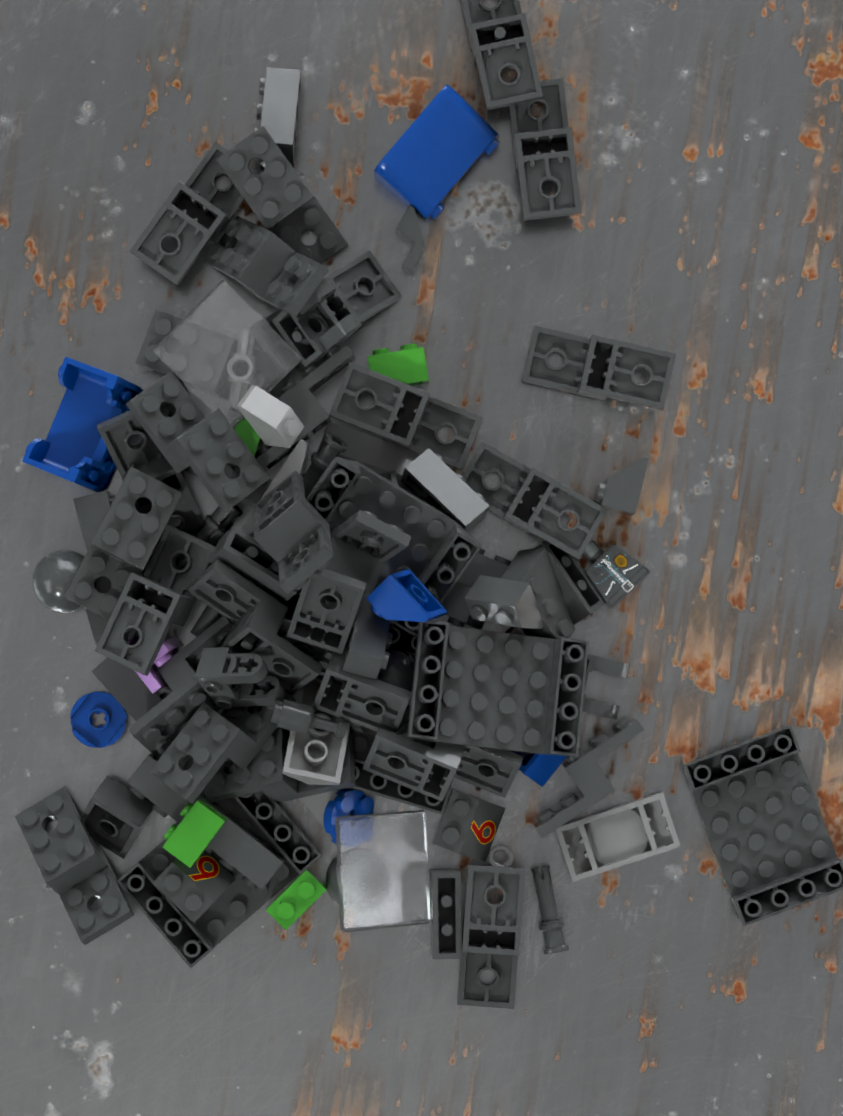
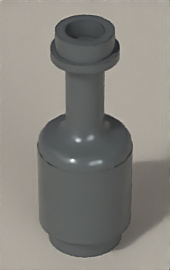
(301, 717)

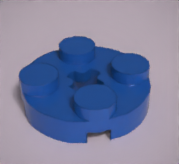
(82, 719)
(346, 802)

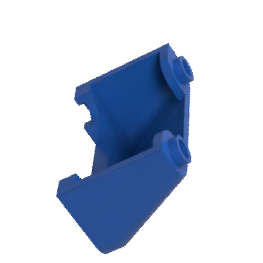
(435, 153)
(73, 442)

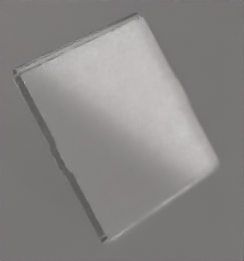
(225, 351)
(382, 870)

